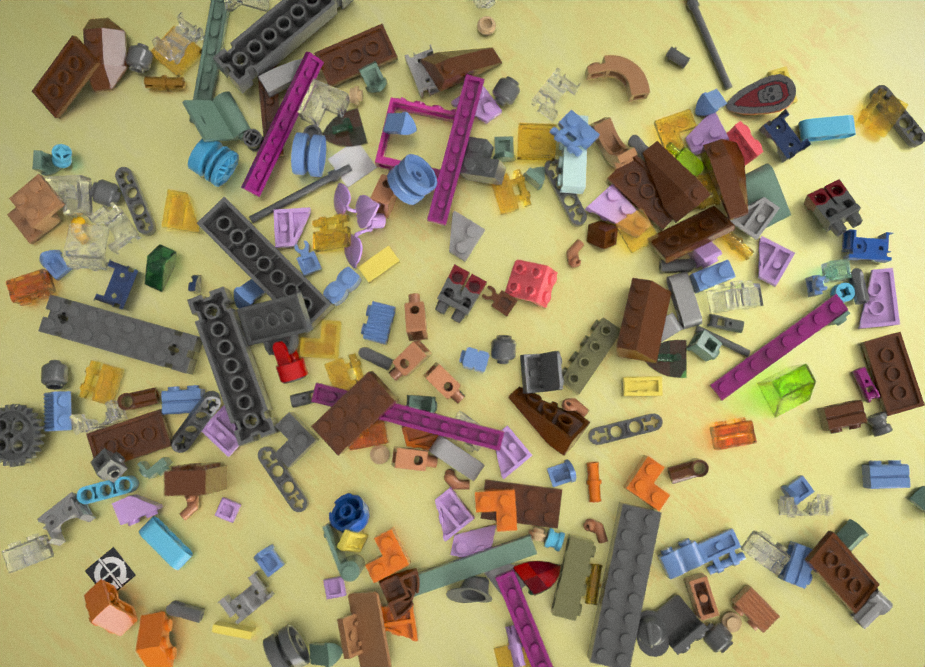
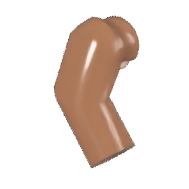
(572, 253)
(573, 404)
(454, 482)
(192, 506)
(597, 528)

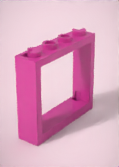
(417, 108)

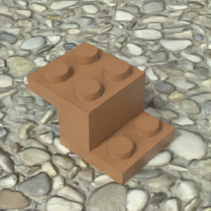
(35, 209)

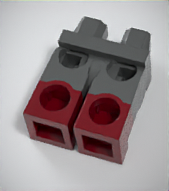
(834, 207)
(459, 299)

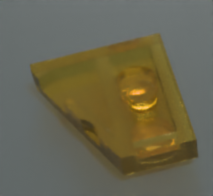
(179, 212)

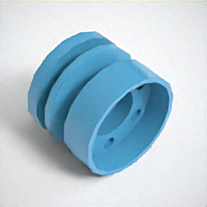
(213, 161)

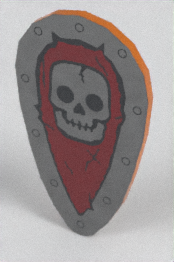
(764, 96)

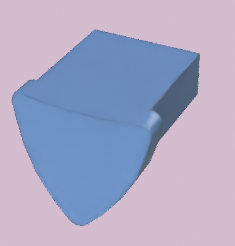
(710, 103)
(399, 124)
(54, 263)
(247, 294)
(562, 473)
(798, 488)
(269, 560)

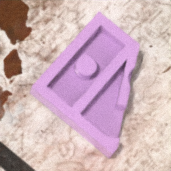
(772, 261)

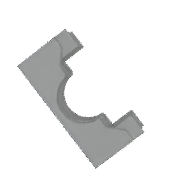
(420, 74)
(64, 510)
(248, 599)

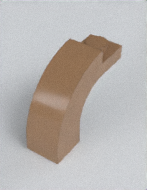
(623, 70)
(611, 145)

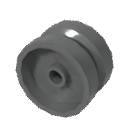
(286, 648)

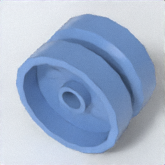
(308, 154)
(412, 179)

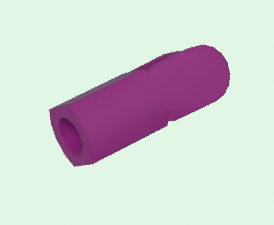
(864, 381)

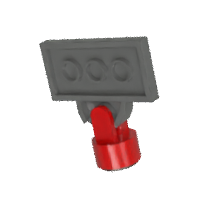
(277, 327)

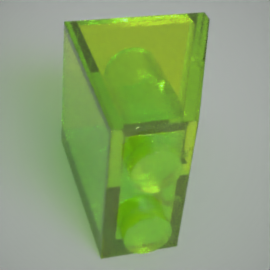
(788, 388)

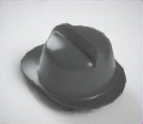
(472, 590)
(652, 634)

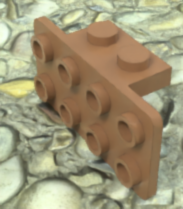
(364, 631)

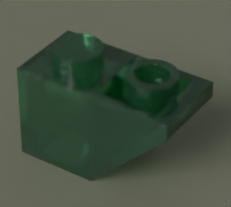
(159, 267)

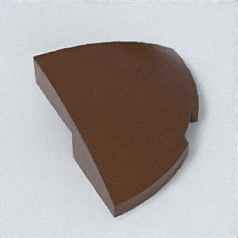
(400, 590)

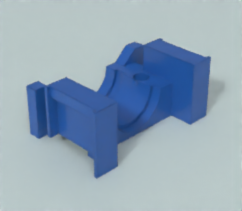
(867, 248)

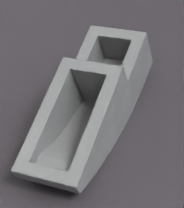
(279, 77)

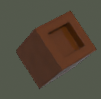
(602, 234)

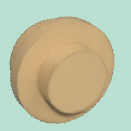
(486, 25)
(355, 95)
(379, 454)
(538, 534)
(731, 621)

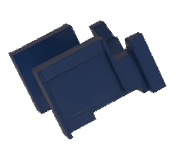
(783, 136)
(118, 285)

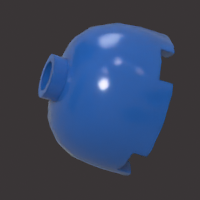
(349, 513)

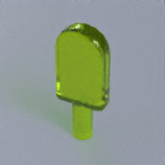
(686, 158)

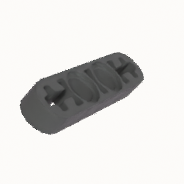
(907, 137)
(133, 202)
(580, 210)
(198, 423)
(625, 431)
(285, 477)

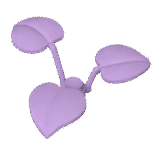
(366, 218)

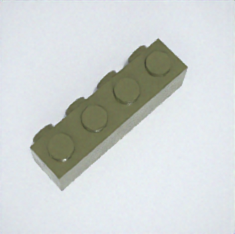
(590, 355)
(572, 577)

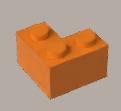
(642, 483)
(500, 501)
(392, 558)
(108, 610)
(154, 641)

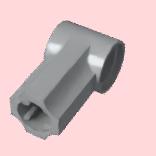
(876, 605)

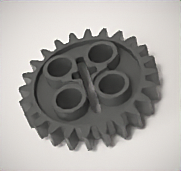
(19, 435)

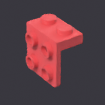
(748, 145)
(531, 282)

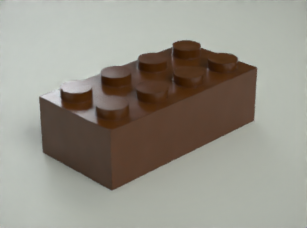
(355, 413)
(195, 479)

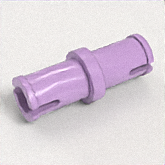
(515, 646)

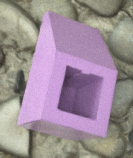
(705, 255)
(134, 507)

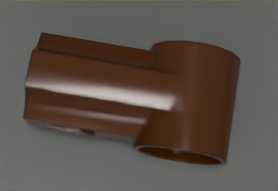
(139, 399)
(685, 470)

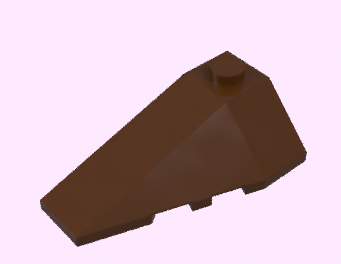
(452, 66)
(727, 172)
(674, 182)
(555, 425)

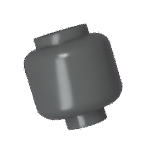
(139, 58)
(506, 91)
(105, 192)
(503, 349)
(54, 374)
(718, 637)

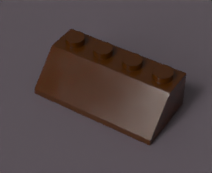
(643, 321)

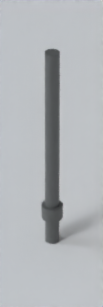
(693, 6)
(332, 176)

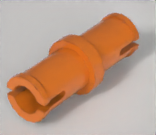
(593, 481)

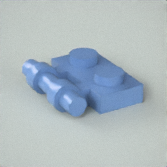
(578, 130)
(718, 546)

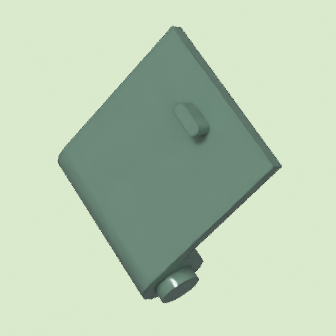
(217, 118)
(764, 183)
(348, 567)

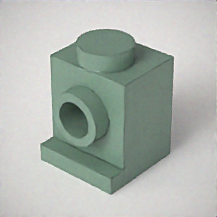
(705, 345)

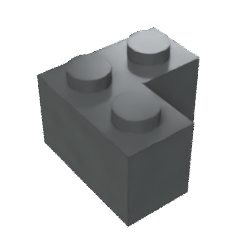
(478, 163)
(299, 438)

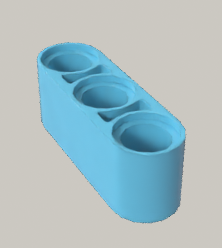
(827, 128)
(99, 493)
(165, 543)

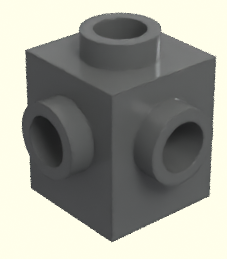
(109, 465)

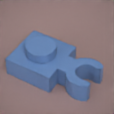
(308, 261)
(815, 285)

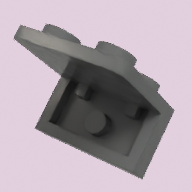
(541, 372)
(681, 624)

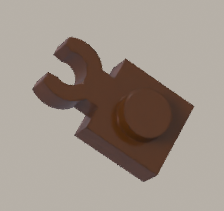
(501, 302)

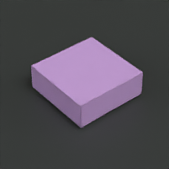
(228, 509)
(334, 587)

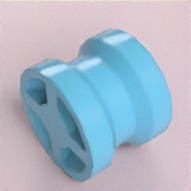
(61, 156)
(848, 288)
(554, 539)

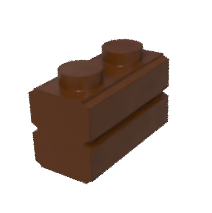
(842, 415)

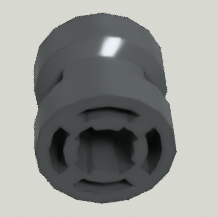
(256, 141)
(879, 424)

